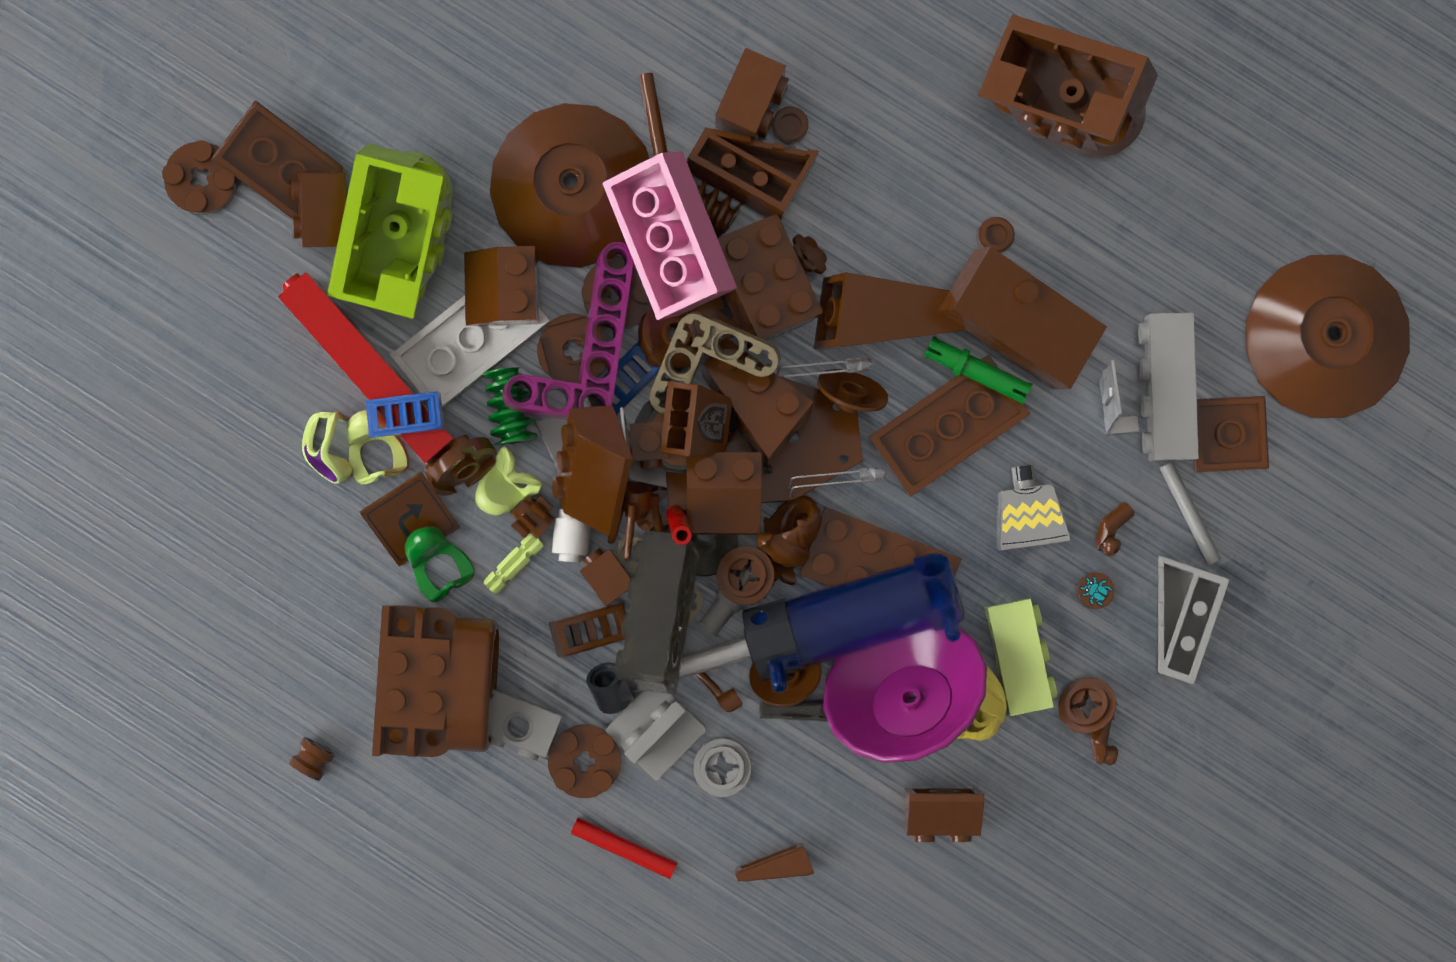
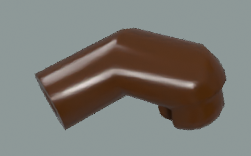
(1108, 528)
(1101, 751)

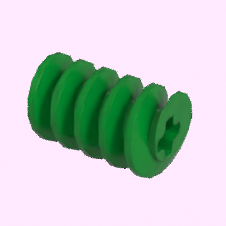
(512, 423)

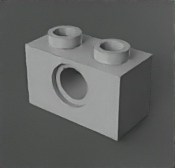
(542, 724)

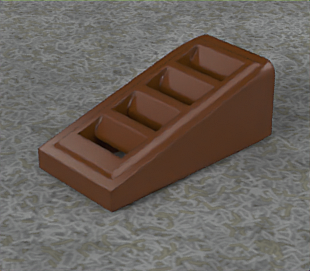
(560, 639)
(781, 864)

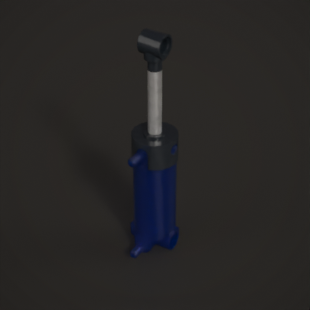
(820, 627)

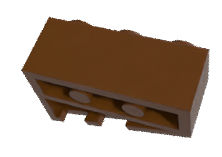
(751, 170)
(764, 407)

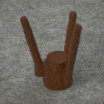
(636, 504)

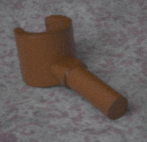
(728, 701)

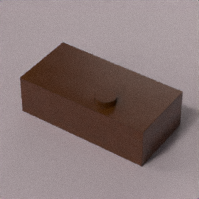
(1022, 318)

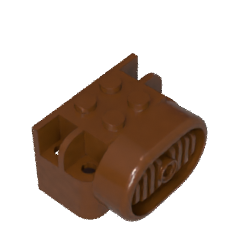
(1069, 87)
(434, 681)

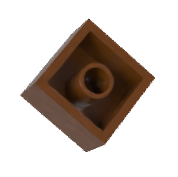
(750, 96)

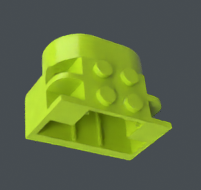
(391, 229)

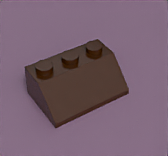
(592, 468)

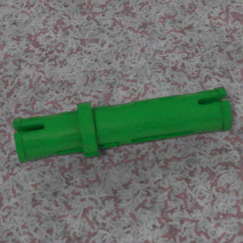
(980, 371)

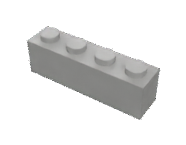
(1170, 387)

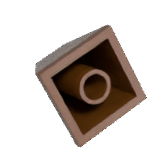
(877, 310)

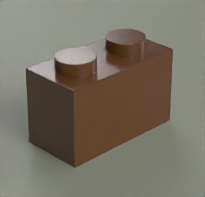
(320, 207)

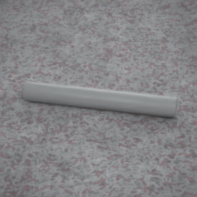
(1190, 513)

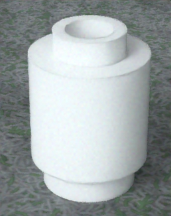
(570, 538)

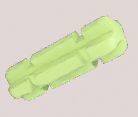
(513, 564)

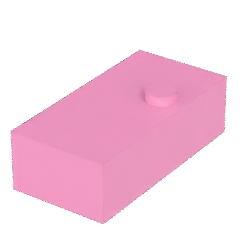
(669, 235)

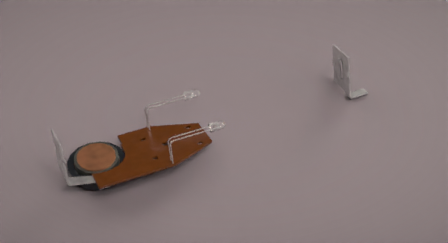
(821, 442)

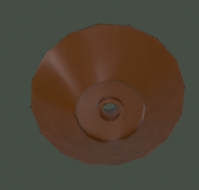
(529, 176)
(1292, 344)

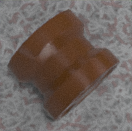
(311, 758)

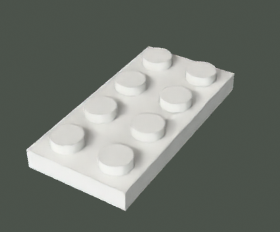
(453, 356)

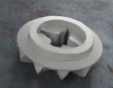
(711, 781)

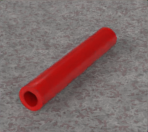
(678, 524)
(623, 848)

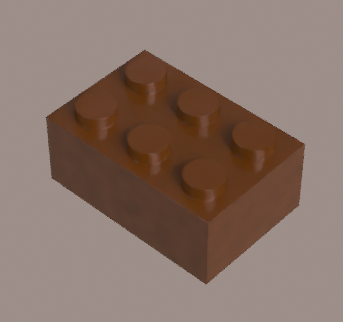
(769, 280)

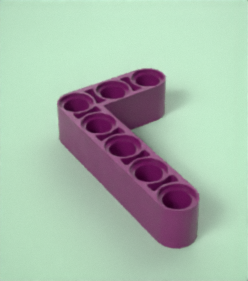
(593, 349)

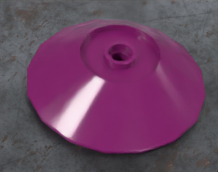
(872, 688)

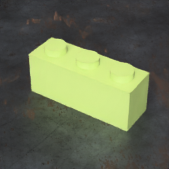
(1020, 656)

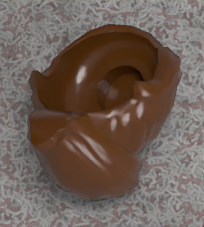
(791, 532)

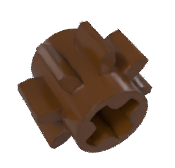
(532, 516)

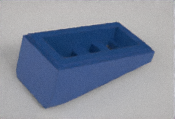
(635, 388)
(435, 414)

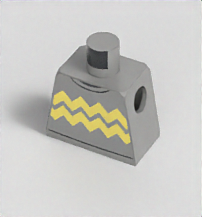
(1029, 513)

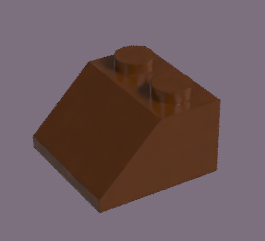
(501, 286)
(724, 493)
(943, 813)

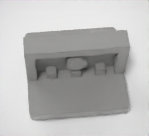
(655, 731)

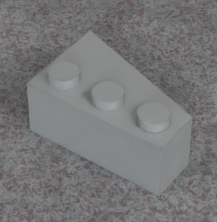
(1186, 617)

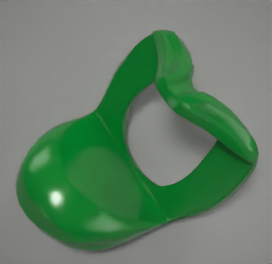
(424, 545)

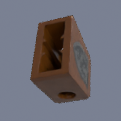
(696, 420)

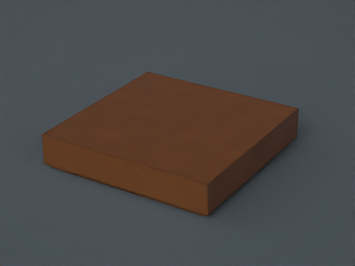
(1232, 434)

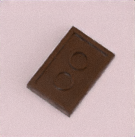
(269, 154)

